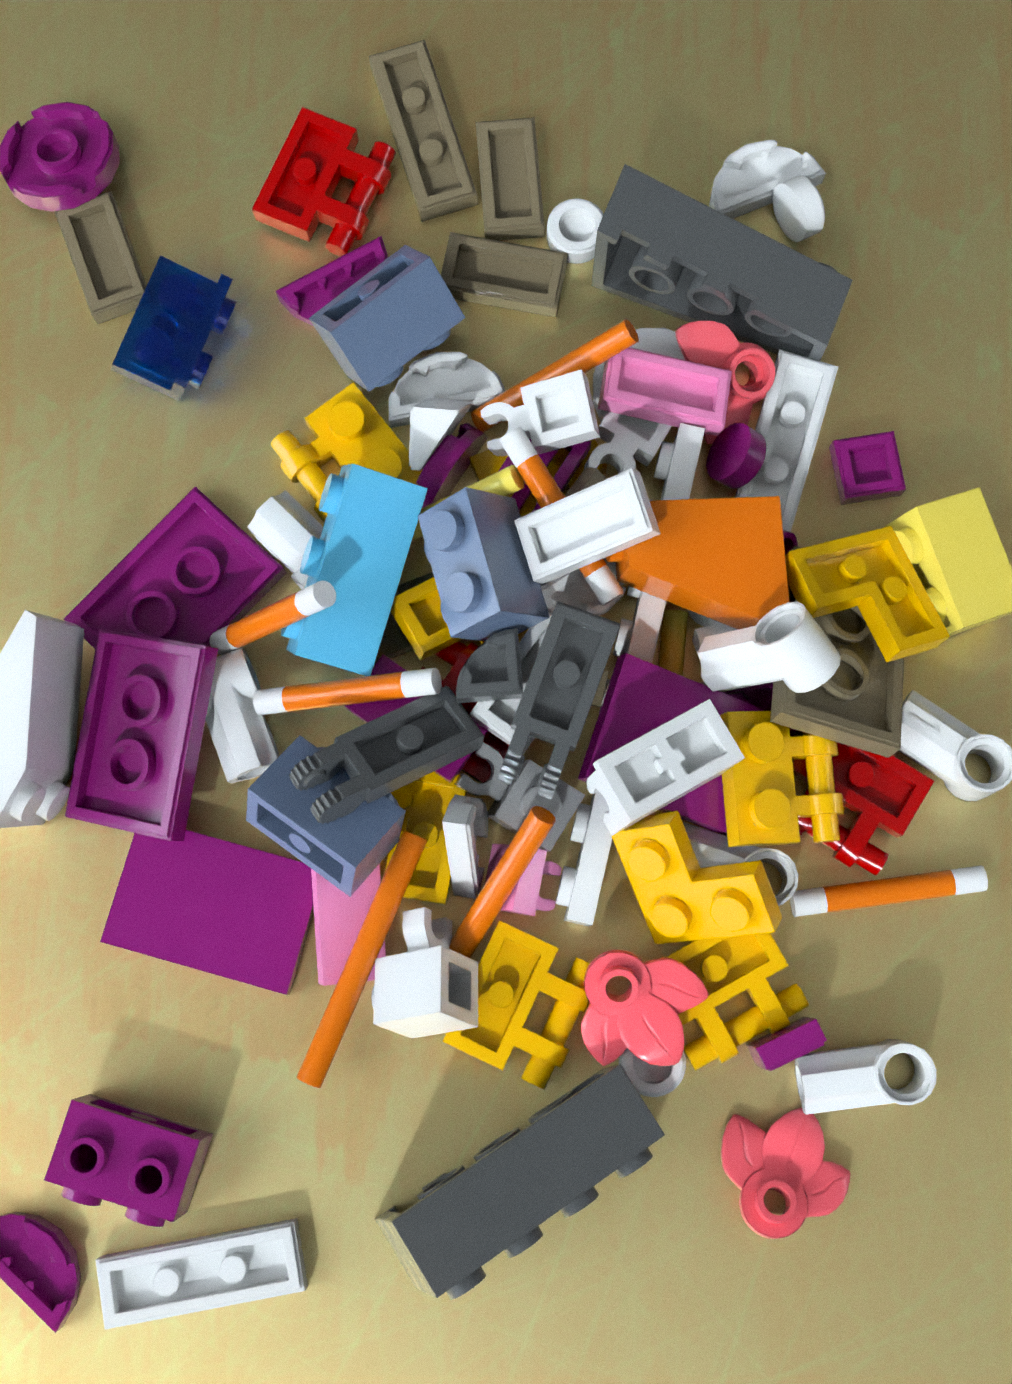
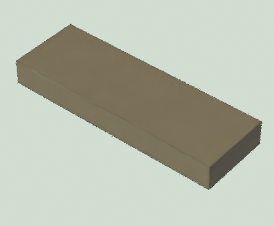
(423, 130)

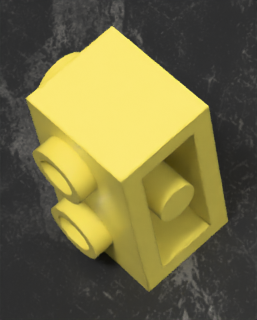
(958, 559)

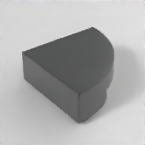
(492, 670)

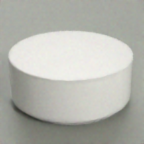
(798, 208)
(574, 228)
(652, 1079)

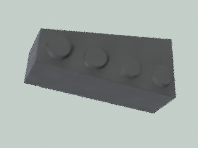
(709, 267)
(521, 1183)

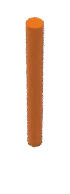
(361, 959)

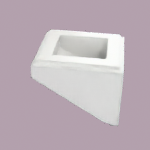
(430, 424)

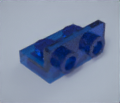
(172, 328)

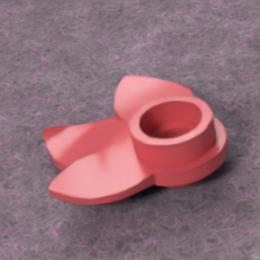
(717, 346)
(643, 1016)
(783, 1161)

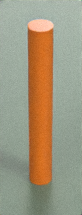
(584, 357)
(502, 880)

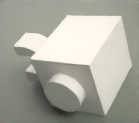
(427, 986)

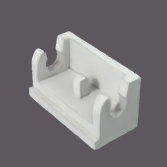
(663, 765)

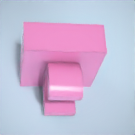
(525, 895)

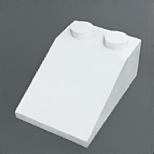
(38, 717)

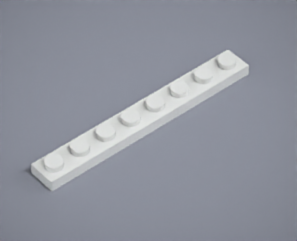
(582, 885)

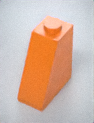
(712, 558)

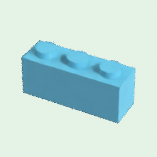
(363, 559)

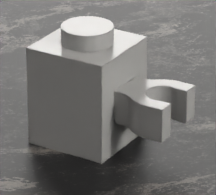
(516, 800)

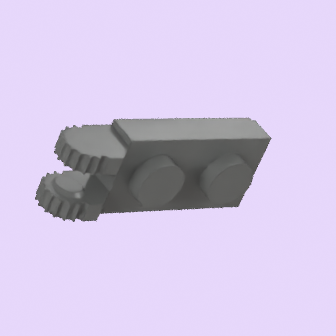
(560, 690)
(389, 753)

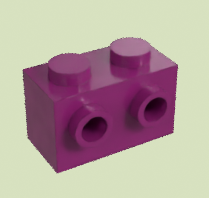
(127, 1160)

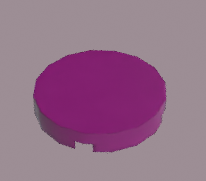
(59, 157)

